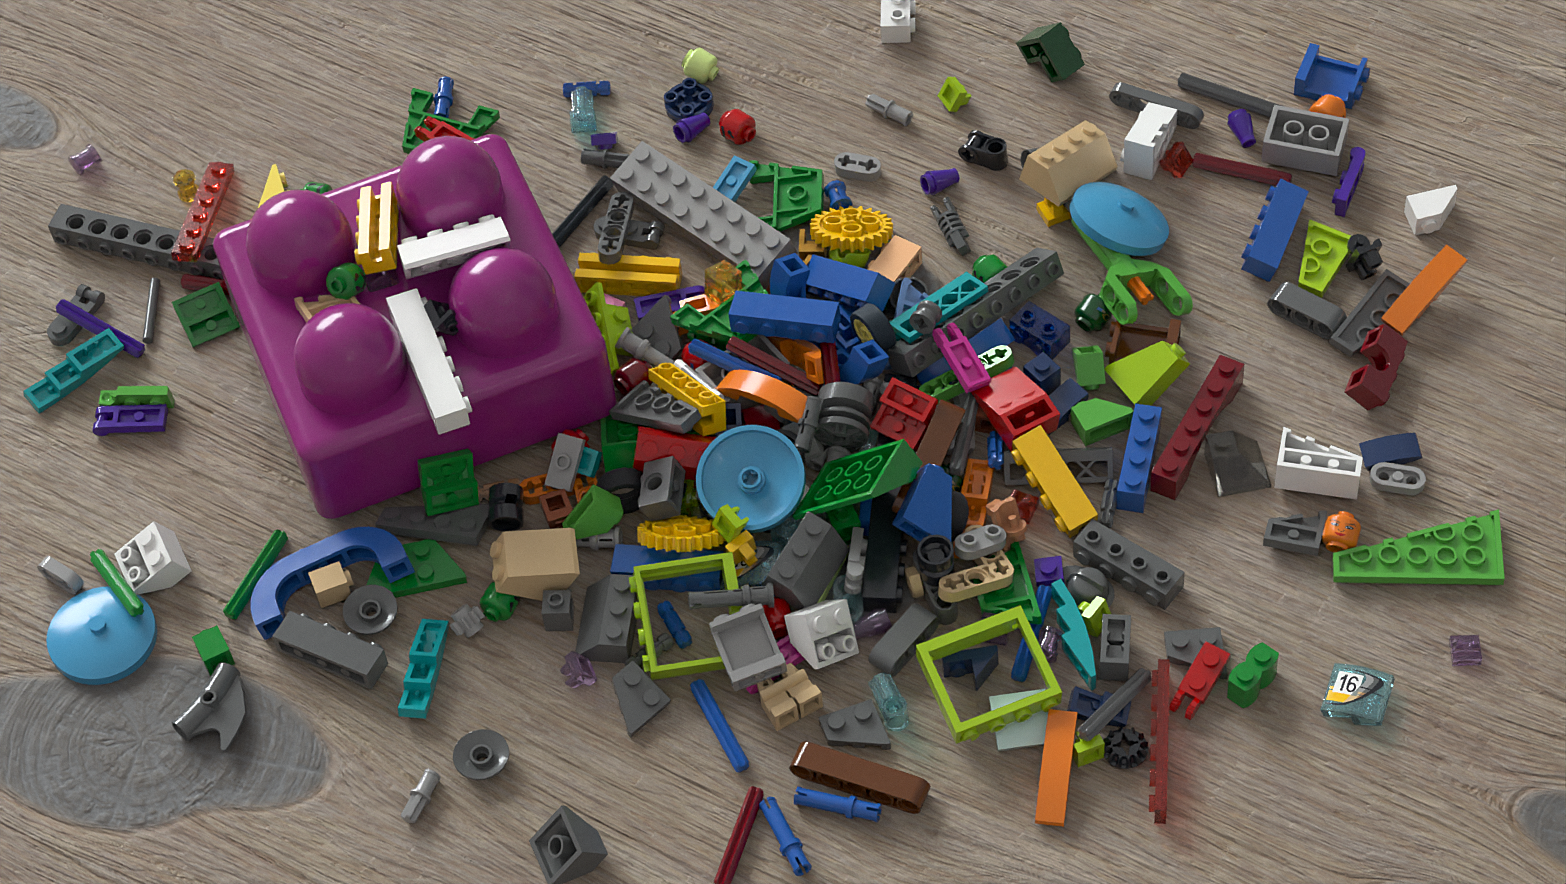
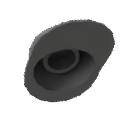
(1087, 583)

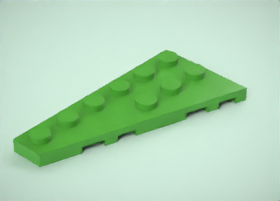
(1435, 555)

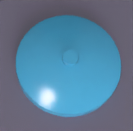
(1119, 218)
(753, 471)
(98, 639)

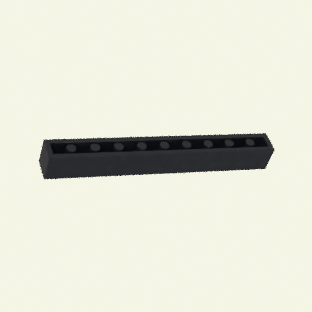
(885, 543)

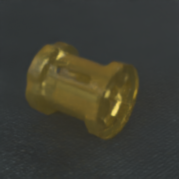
(184, 180)

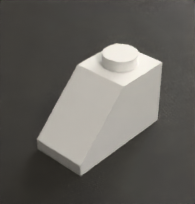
(1429, 209)

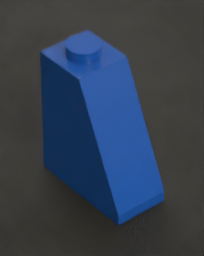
(927, 504)

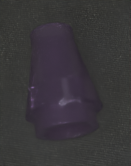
(872, 624)

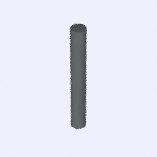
(151, 310)

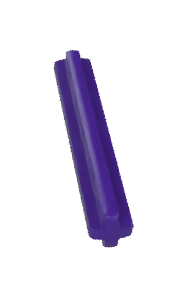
(97, 326)

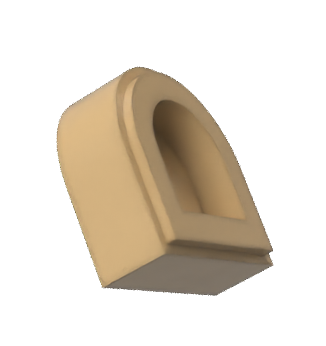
(914, 582)

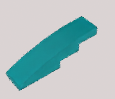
(74, 371)
(1075, 637)
(424, 668)

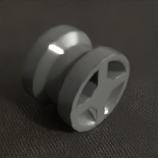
(925, 317)

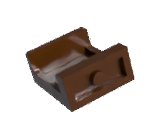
(1134, 337)

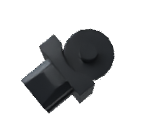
(1364, 256)

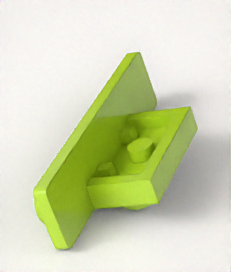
(611, 322)

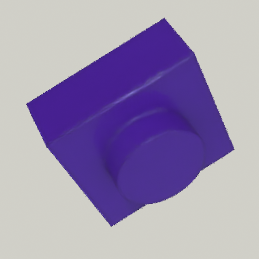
(604, 140)
(1048, 570)

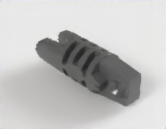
(952, 226)

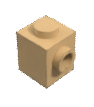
(331, 584)

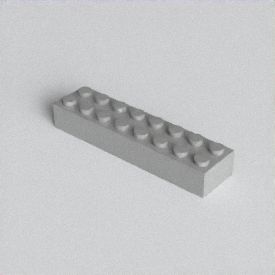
(700, 212)

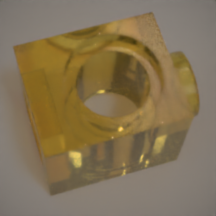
(722, 281)

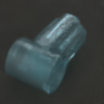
(582, 114)
(889, 701)

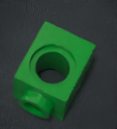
(843, 521)
(212, 648)

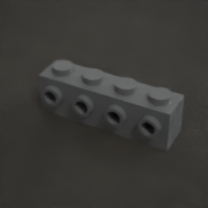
(1128, 564)
(330, 649)

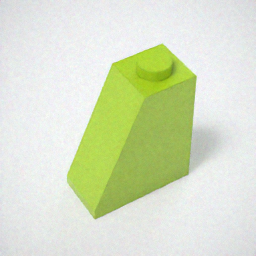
(1148, 372)

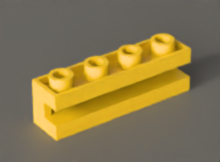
(377, 229)
(630, 275)
(685, 388)
(1054, 481)

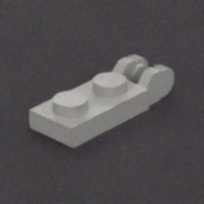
(855, 562)

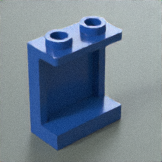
(1330, 76)

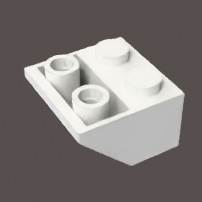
(152, 560)
(823, 632)

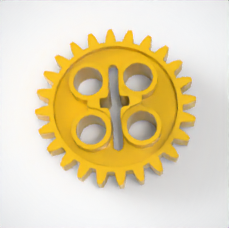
(851, 229)
(679, 534)

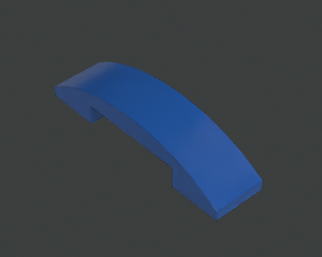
(988, 338)

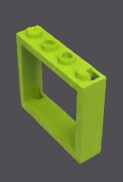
(675, 569)
(973, 635)

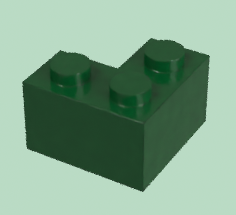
(1053, 49)

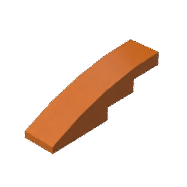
(1424, 290)
(977, 491)
(1056, 768)

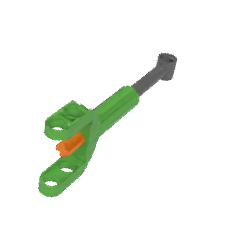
(1133, 276)

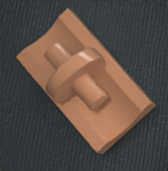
(1007, 516)

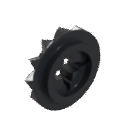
(1115, 753)

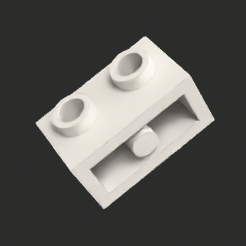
(897, 20)

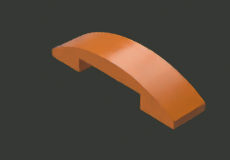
(803, 355)
(765, 390)

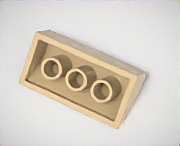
(1069, 162)

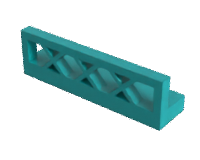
(956, 290)

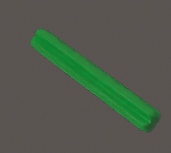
(259, 567)
(117, 582)

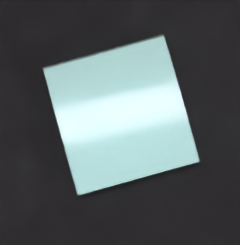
(1019, 734)

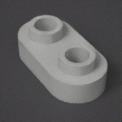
(1397, 478)
(980, 542)

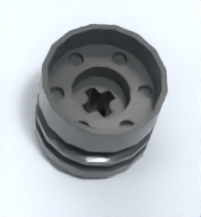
(844, 415)

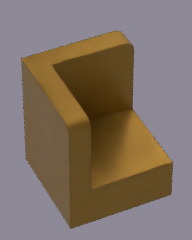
(809, 247)

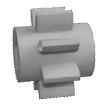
(467, 620)

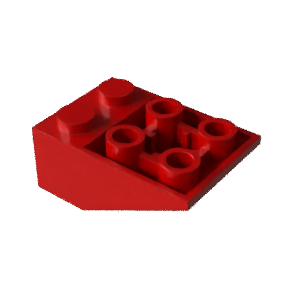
(1016, 405)

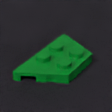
(432, 569)
(1016, 594)

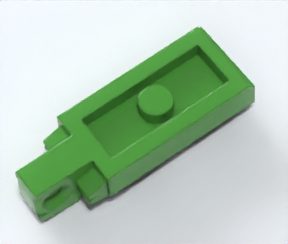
(137, 396)

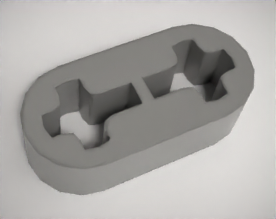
(857, 166)
(60, 575)

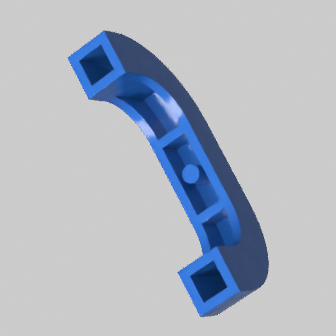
(865, 360)
(292, 571)

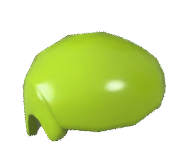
(856, 258)

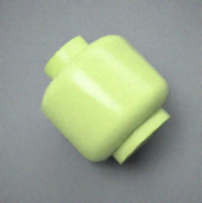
(700, 65)

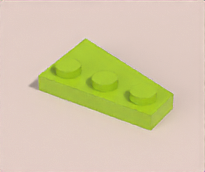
(1322, 257)

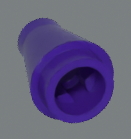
(1241, 125)
(688, 128)
(938, 180)

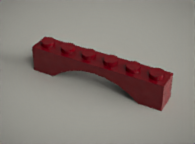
(1180, 453)

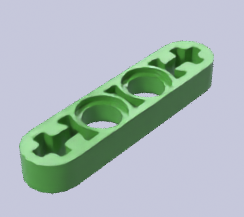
(1000, 359)

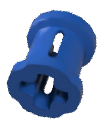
(839, 196)

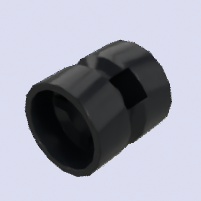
(506, 507)
(935, 558)

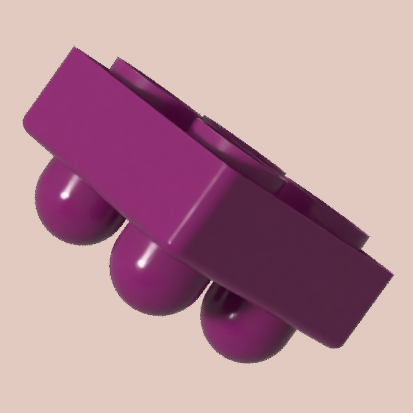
(343, 378)

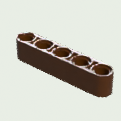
(935, 441)
(860, 777)

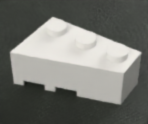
(1148, 140)
(1316, 468)

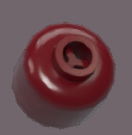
(631, 374)

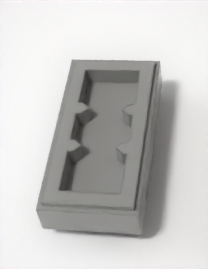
(565, 462)

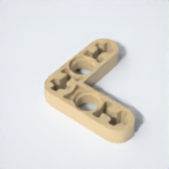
(958, 587)

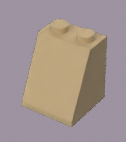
(534, 561)

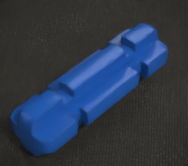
(603, 87)
(995, 450)
(674, 624)

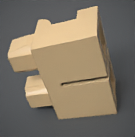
(789, 697)

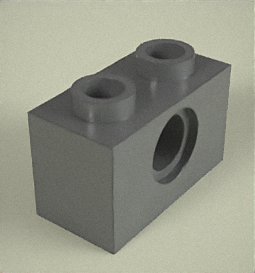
(661, 488)

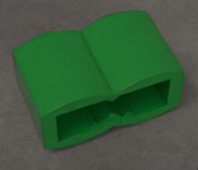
(1252, 675)

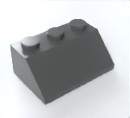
(807, 562)
(608, 620)

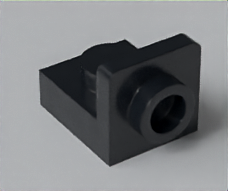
(441, 317)

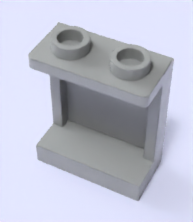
(747, 646)

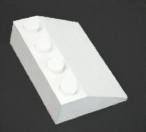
(451, 247)

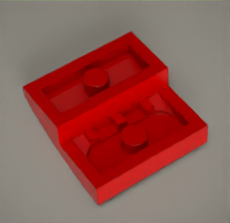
(904, 413)

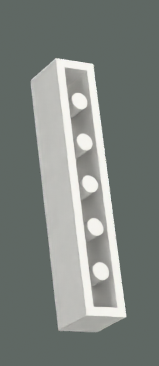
(428, 361)

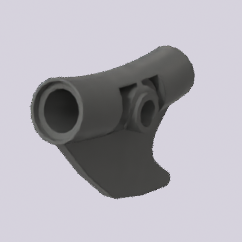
(216, 708)

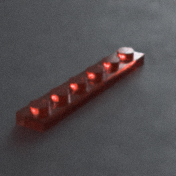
(202, 212)
(1159, 751)

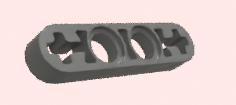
(1187, 114)
(615, 227)

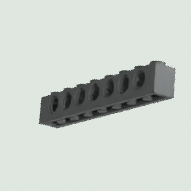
(128, 240)
(1004, 293)

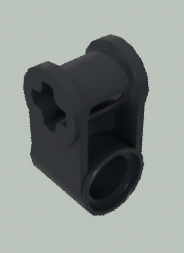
(986, 151)

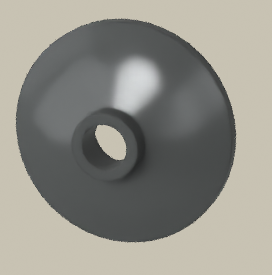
(366, 600)
(478, 745)

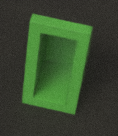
(1089, 366)
(1099, 419)
(594, 513)

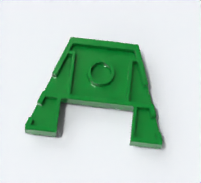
(421, 102)
(796, 193)
(717, 322)

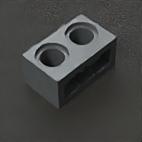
(1115, 647)

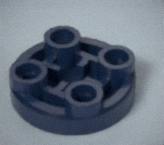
(688, 100)

